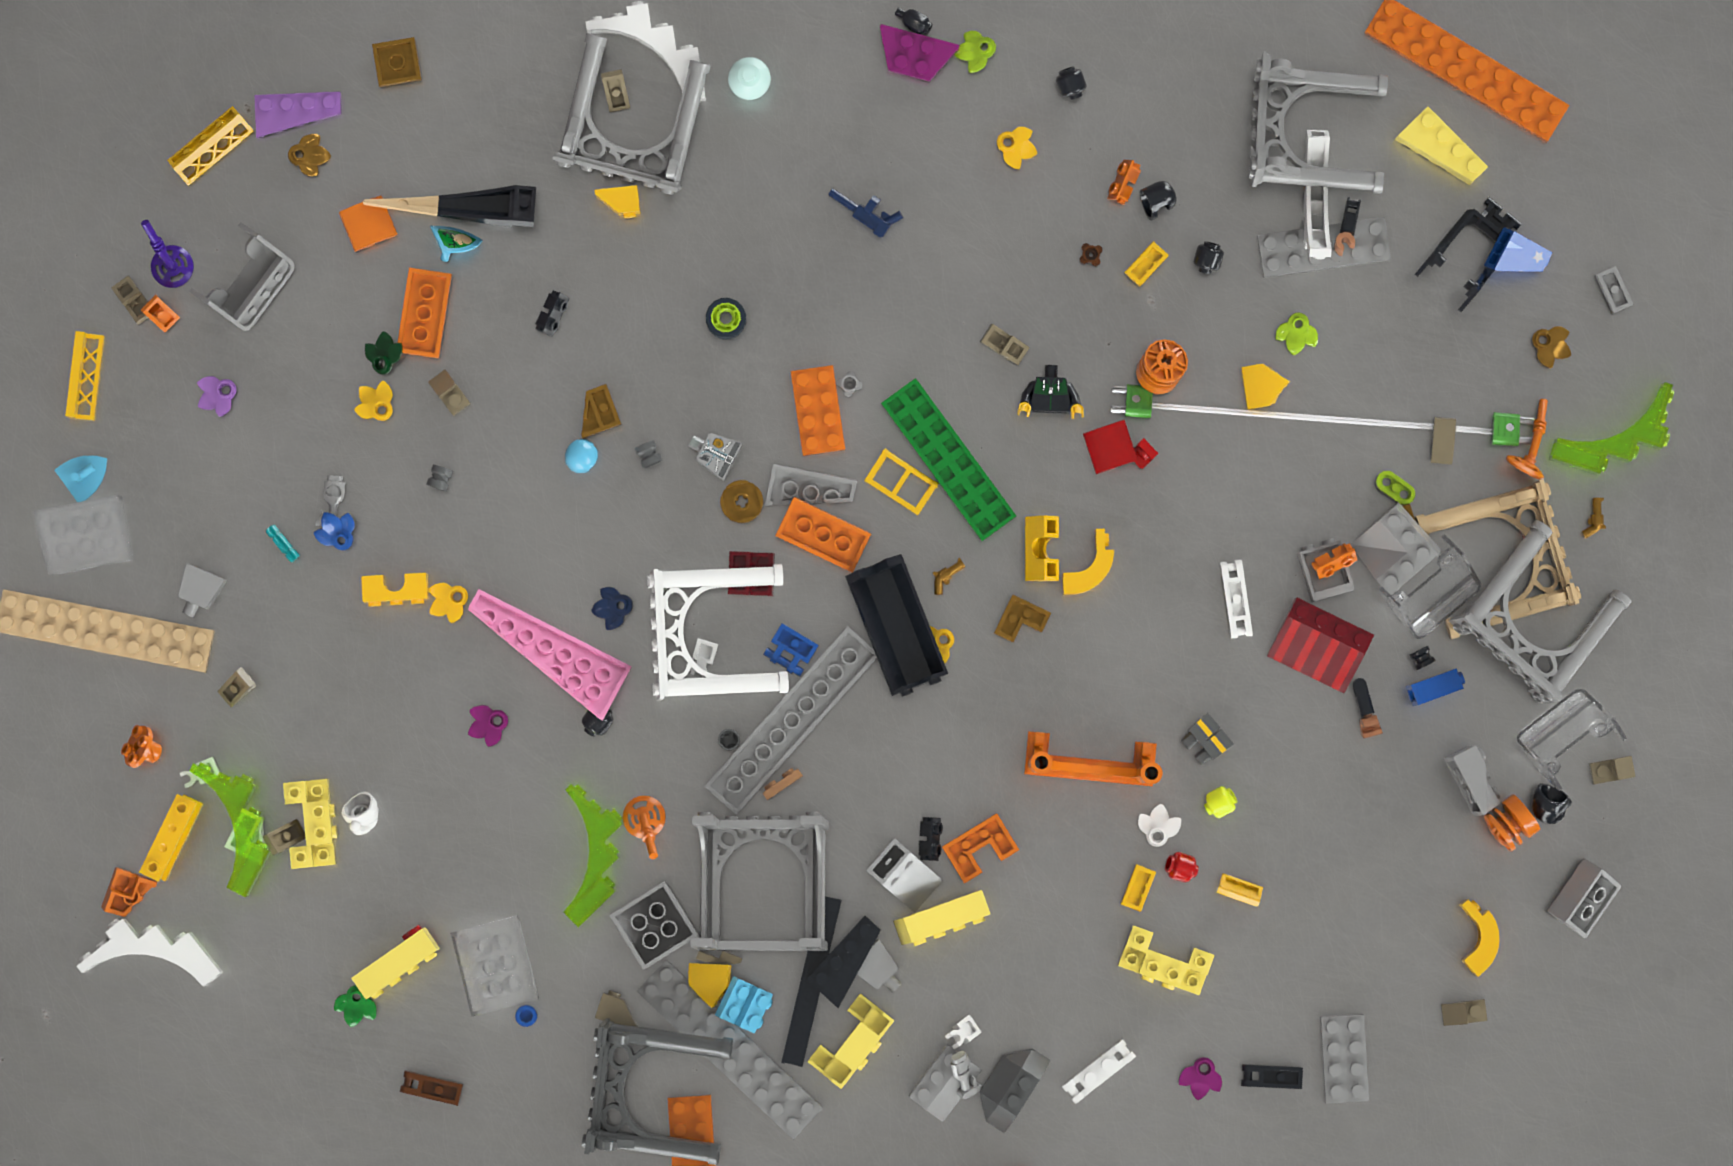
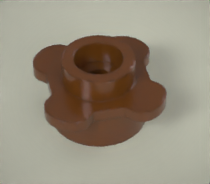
(1096, 250)

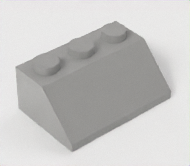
(1584, 898)
(938, 1087)

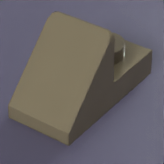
(615, 90)
(449, 392)
(236, 687)
(1612, 770)
(284, 837)
(1464, 1012)

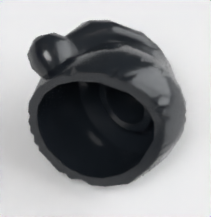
(1549, 804)

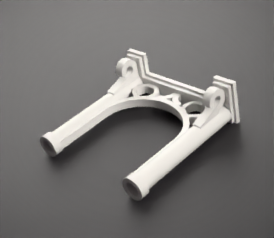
(710, 682)

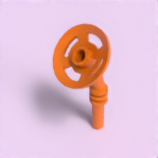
(1527, 463)
(643, 828)

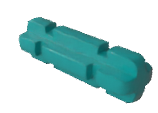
(282, 543)

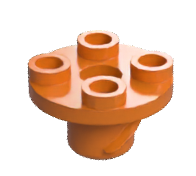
(141, 747)

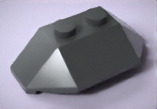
(1011, 1086)

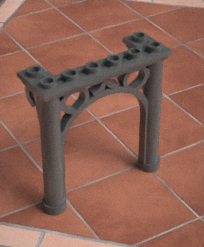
(642, 1141)

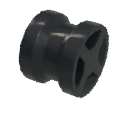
(1422, 658)

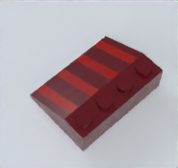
(1320, 645)

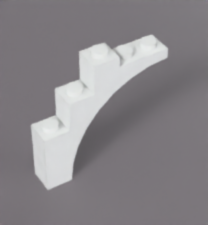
(660, 39)
(1316, 198)
(124, 940)

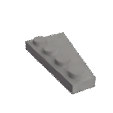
(807, 486)

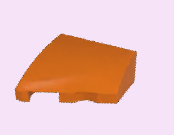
(125, 891)

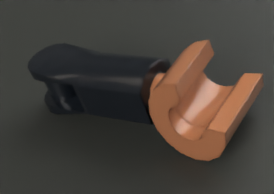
(1347, 227)
(1369, 724)

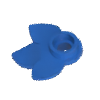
(334, 528)

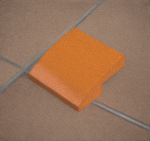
(367, 225)

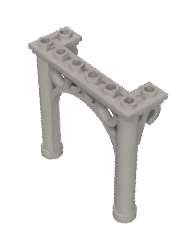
(581, 110)
(1275, 169)
(1543, 686)

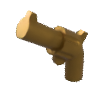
(1596, 519)
(944, 576)

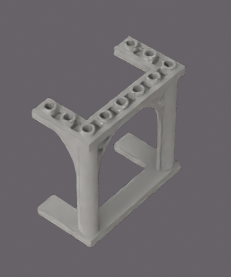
(711, 831)

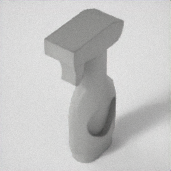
(333, 494)
(961, 1068)

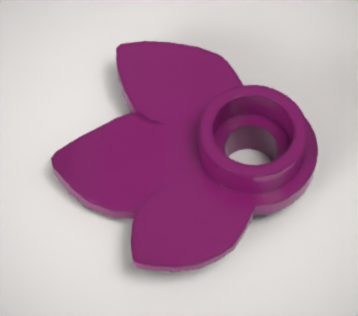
(484, 725)
(1200, 1081)

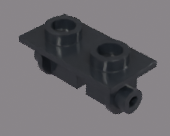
(556, 304)
(932, 829)

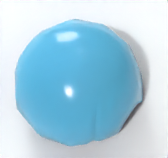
(581, 456)

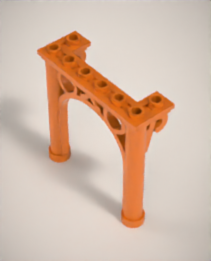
(1092, 769)

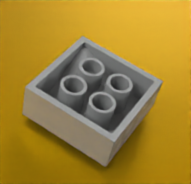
(1395, 548)
(1472, 778)
(654, 925)

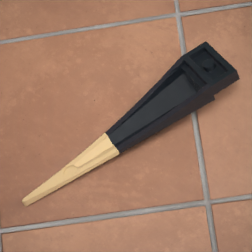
(493, 206)

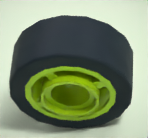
(729, 306)

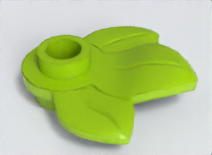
(972, 50)
(1297, 336)

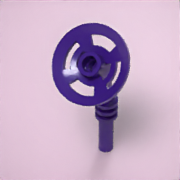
(167, 260)

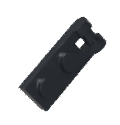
(1273, 1076)

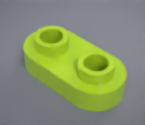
(1395, 487)

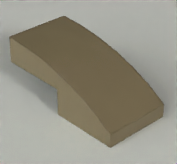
(131, 298)
(1004, 344)
(1443, 440)
(725, 958)

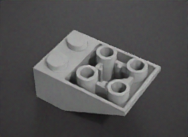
(904, 875)

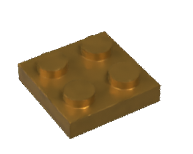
(396, 62)

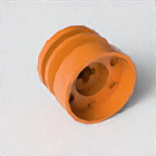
(1162, 366)
(1512, 822)

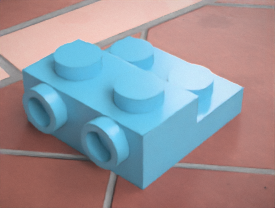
(744, 1004)

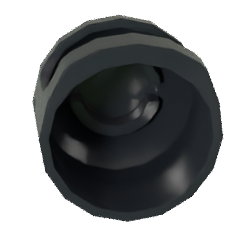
(1157, 196)

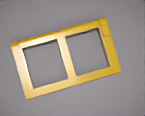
(909, 469)

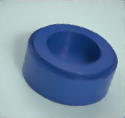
(526, 1015)

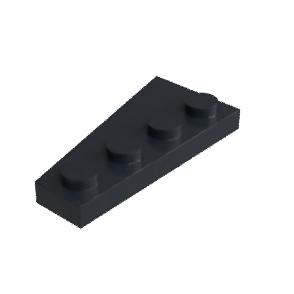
(841, 966)

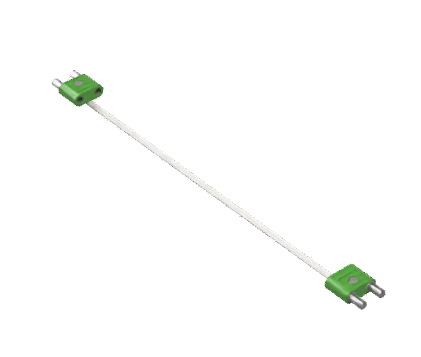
(1139, 404)

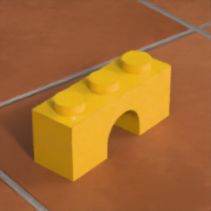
(1037, 535)
(414, 589)

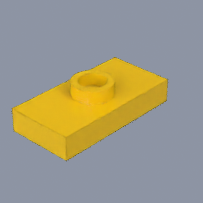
(1146, 264)
(1138, 888)
(1240, 889)

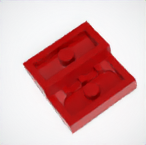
(1110, 447)

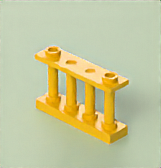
(171, 837)

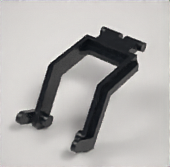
(1488, 222)

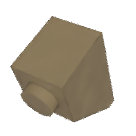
(615, 1008)

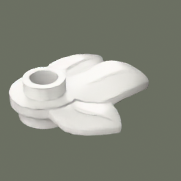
(1159, 822)

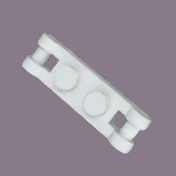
(1236, 599)
(1098, 1071)

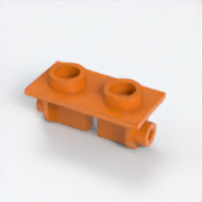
(1126, 172)
(1343, 557)

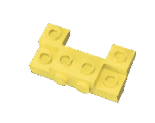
(317, 823)
(1163, 968)
(857, 1046)

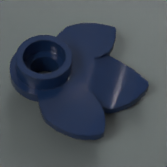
(609, 607)

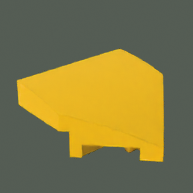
(1262, 385)
(709, 981)

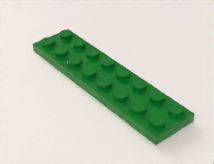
(948, 459)

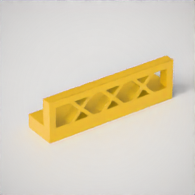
(205, 140)
(76, 376)

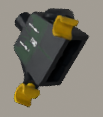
(1050, 395)

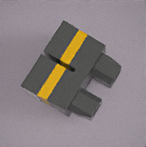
(1200, 732)

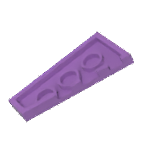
(292, 110)

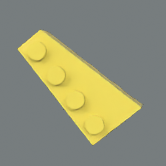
(1440, 145)
(942, 918)
(396, 963)

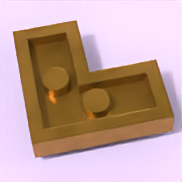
(1019, 612)

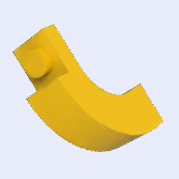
(1083, 581)
(1488, 938)

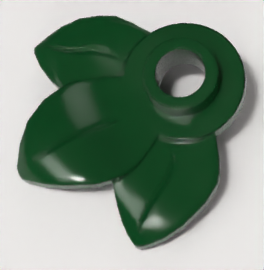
(385, 351)

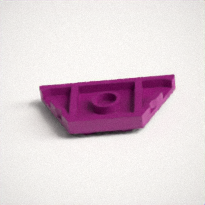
(915, 53)

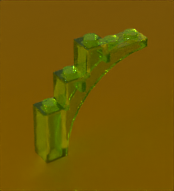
(1647, 431)
(235, 796)
(600, 828)

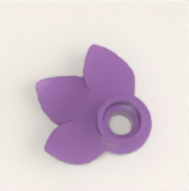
(213, 395)

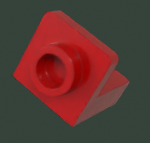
(1145, 453)

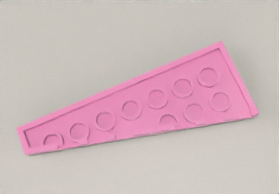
(574, 665)

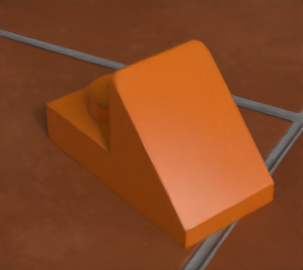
(160, 313)

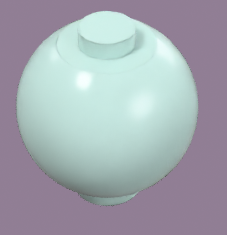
(749, 78)

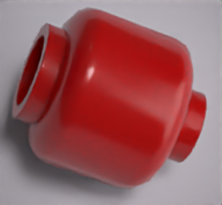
(1181, 867)

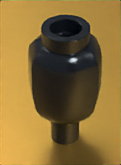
(914, 21)

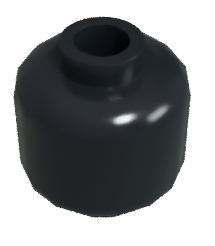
(1071, 82)
(1208, 257)
(596, 726)

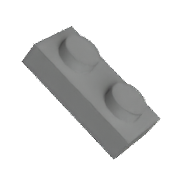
(1614, 290)

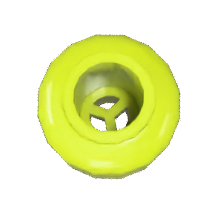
(1220, 802)

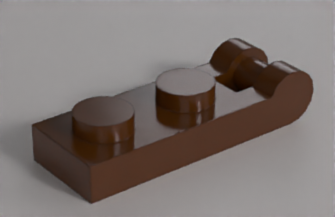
(432, 1088)

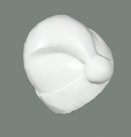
(360, 820)

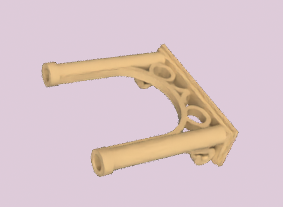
(1492, 507)

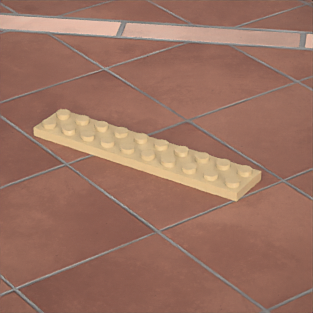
(105, 631)

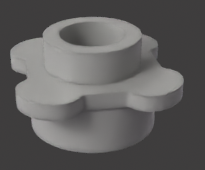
(843, 383)

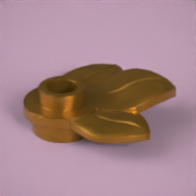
(312, 154)
(1554, 347)

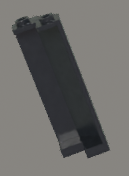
(897, 625)

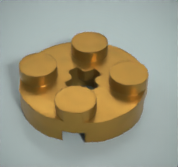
(731, 495)

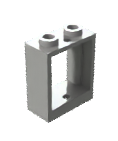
(1327, 593)

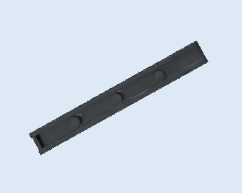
(807, 994)

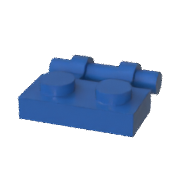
(795, 644)

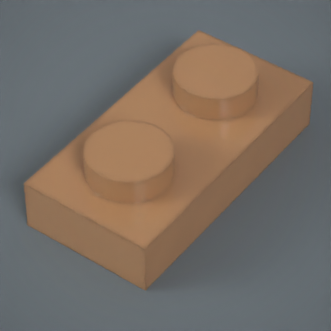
(774, 788)

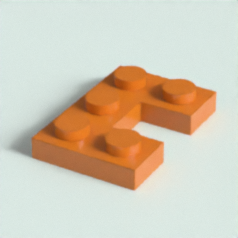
(989, 831)

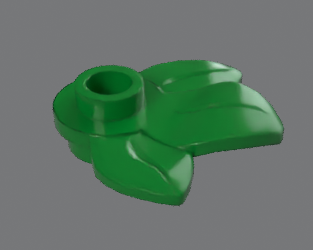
(354, 1008)

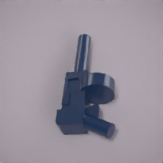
(866, 213)

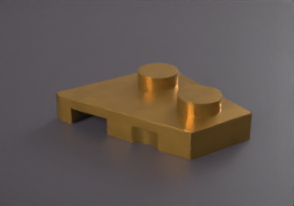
(599, 412)

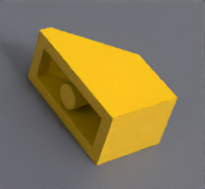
(621, 200)

